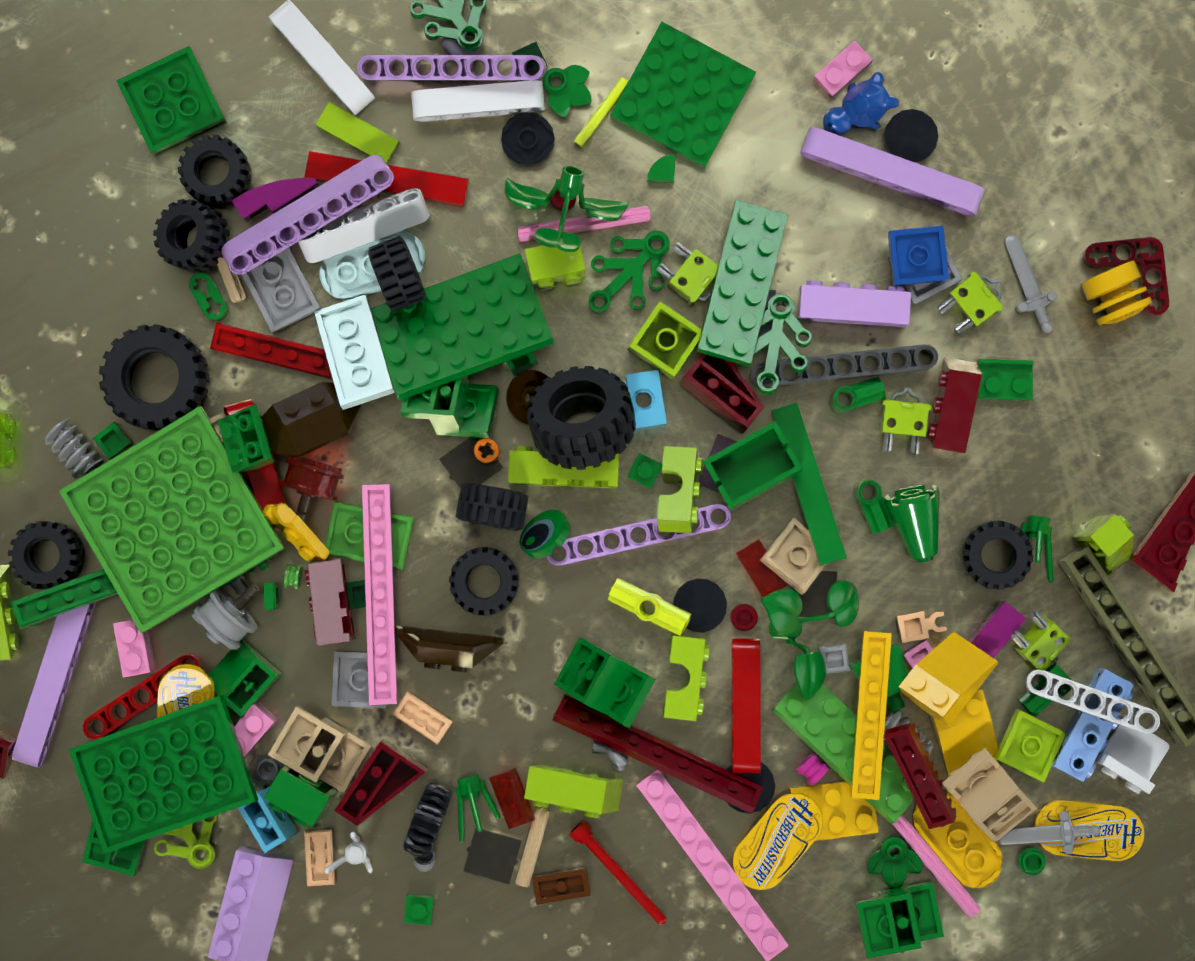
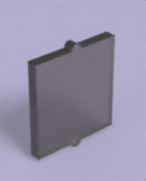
(464, 465)
(815, 598)
(492, 855)

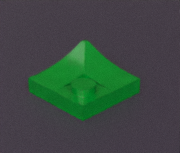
(124, 860)

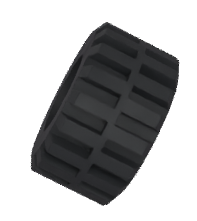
(202, 152)
(173, 231)
(396, 273)
(492, 506)
(24, 549)
(462, 570)
(997, 579)

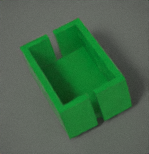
(752, 466)

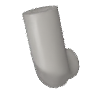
(452, 48)
(617, 758)

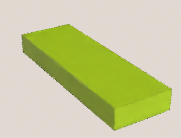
(356, 132)

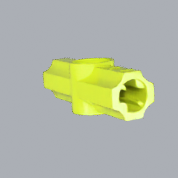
(665, 614)

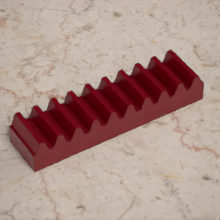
(920, 775)

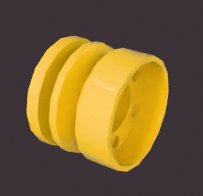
(1116, 293)

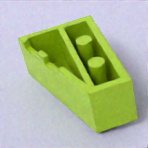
(1108, 540)
(8, 637)
(573, 791)

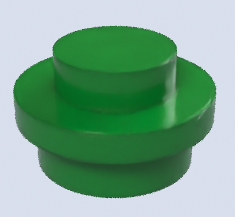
(1031, 861)

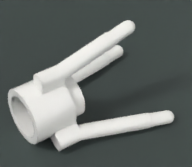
(354, 854)

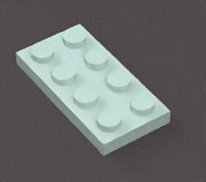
(354, 352)

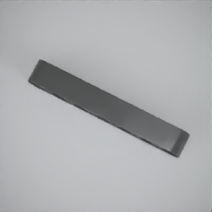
(856, 363)

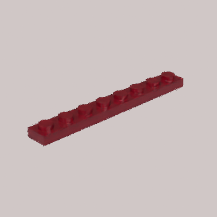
(658, 754)

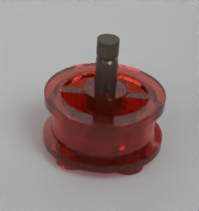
(311, 480)

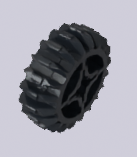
(427, 820)

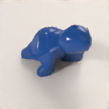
(861, 106)

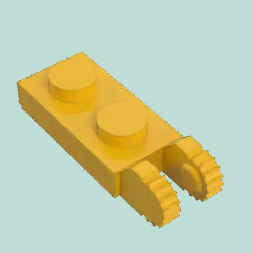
(296, 532)

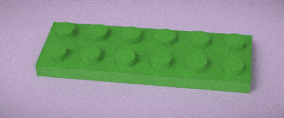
(830, 731)

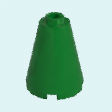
(917, 519)

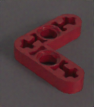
(1143, 263)

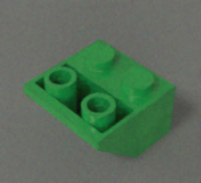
(245, 440)
(243, 678)

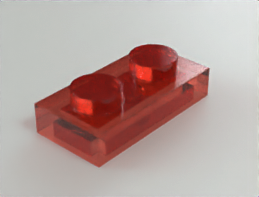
(762, 576)
(511, 799)

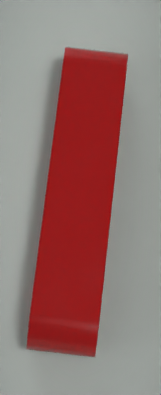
(263, 480)
(131, 702)
(746, 706)

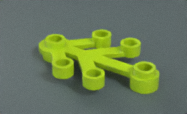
(193, 844)

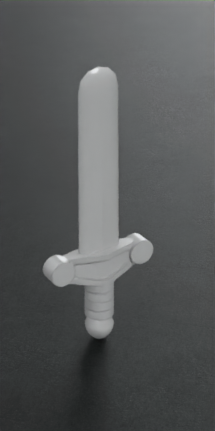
(1035, 300)
(1051, 833)

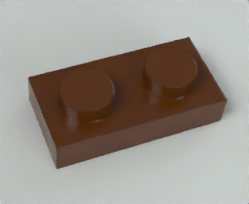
(561, 885)

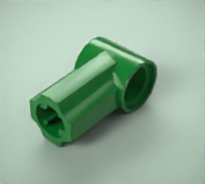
(859, 394)
(875, 508)
(1036, 704)

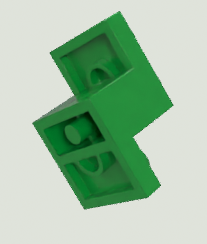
(455, 408)
(604, 682)
(899, 919)

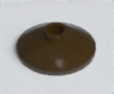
(523, 382)

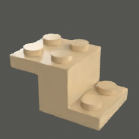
(320, 749)
(989, 795)

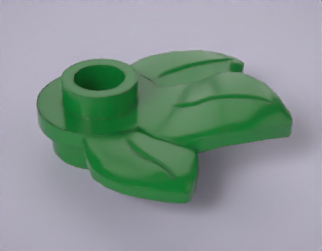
(570, 91)
(894, 866)

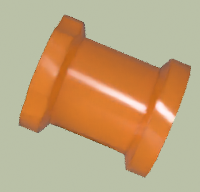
(483, 443)

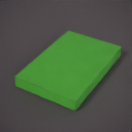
(346, 534)

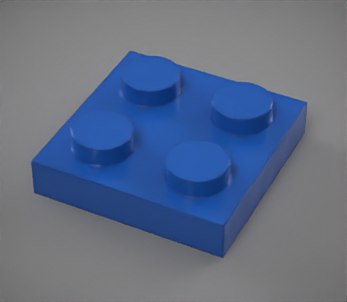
(918, 256)

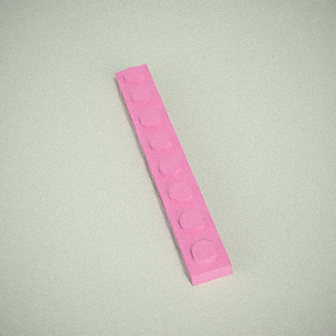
(379, 594)
(712, 865)

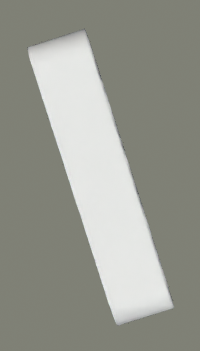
(321, 57)
(477, 100)
(366, 225)
(1105, 705)

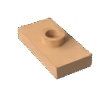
(422, 717)
(319, 855)

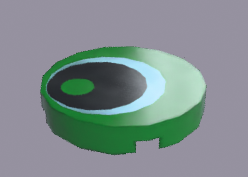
(544, 533)

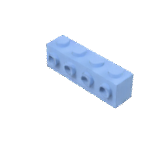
(1088, 733)

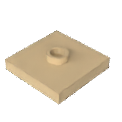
(794, 557)

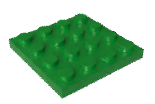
(683, 94)

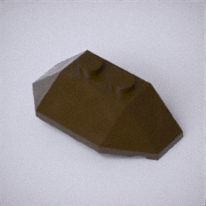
(307, 421)
(447, 647)

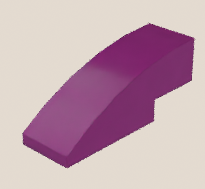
(272, 196)
(997, 629)

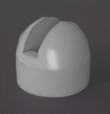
(424, 864)

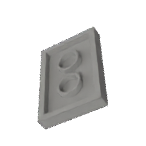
(281, 291)

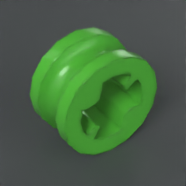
(293, 576)

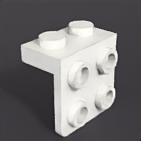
(1133, 757)

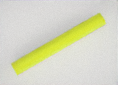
(601, 112)

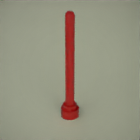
(583, 834)

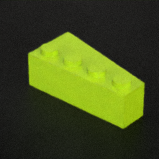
(530, 468)

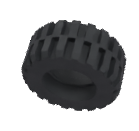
(119, 369)
(588, 441)

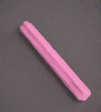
(586, 223)
(936, 867)

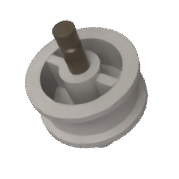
(226, 617)

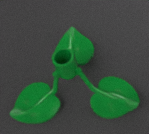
(569, 186)
(783, 612)

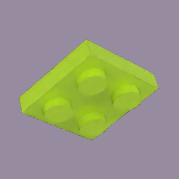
(1030, 745)

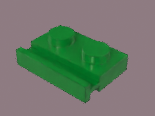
(1006, 379)

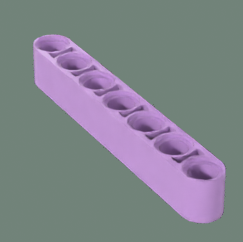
(439, 62)
(892, 171)
(294, 218)
(627, 543)
(51, 686)

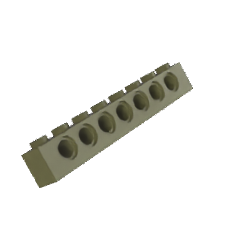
(1131, 644)

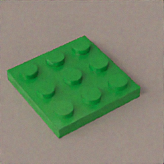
(171, 100)

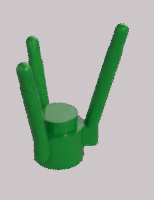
(1040, 530)
(470, 789)

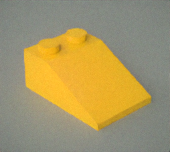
(948, 678)
(967, 734)

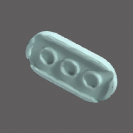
(352, 274)

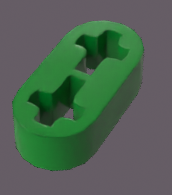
(214, 293)

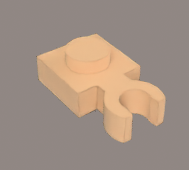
(915, 626)

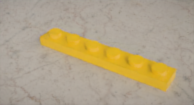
(871, 715)

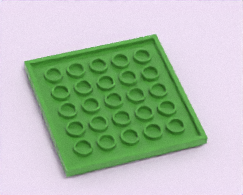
(171, 520)

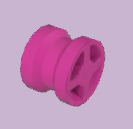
(812, 768)

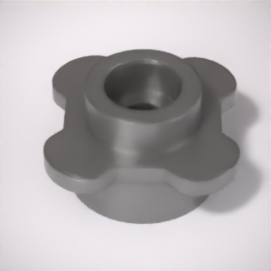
(264, 762)

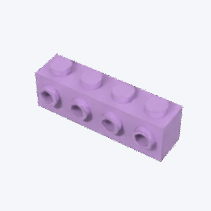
(854, 305)

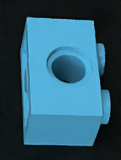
(650, 384)
(267, 824)

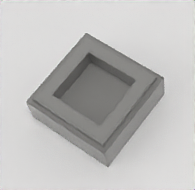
(835, 658)

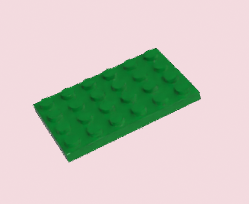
(462, 327)
(163, 774)

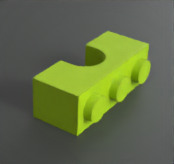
(677, 510)
(685, 702)

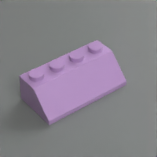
(250, 906)

